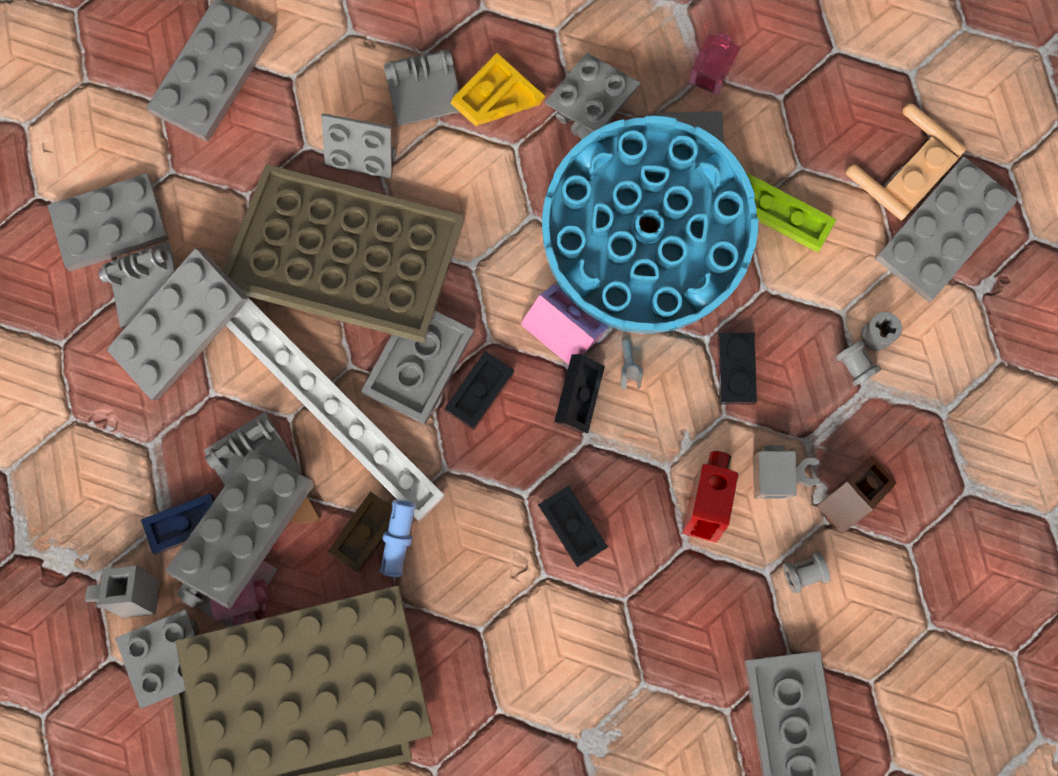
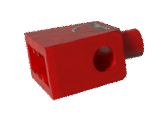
(711, 499)

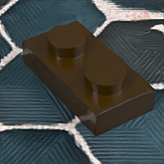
(362, 533)

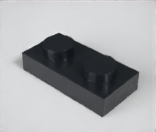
(737, 369)
(479, 390)
(579, 393)
(572, 526)

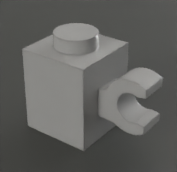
(777, 475)
(125, 592)

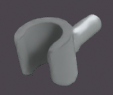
(630, 369)

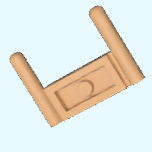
(919, 173)

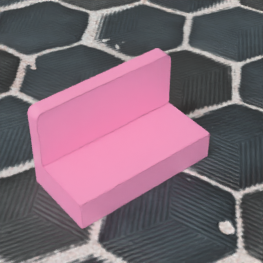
(562, 324)

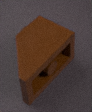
(856, 495)

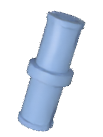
(397, 538)

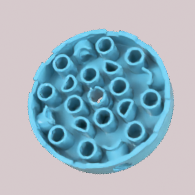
(657, 173)

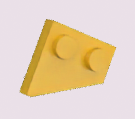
(496, 93)

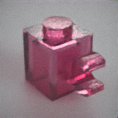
(714, 63)
(249, 602)

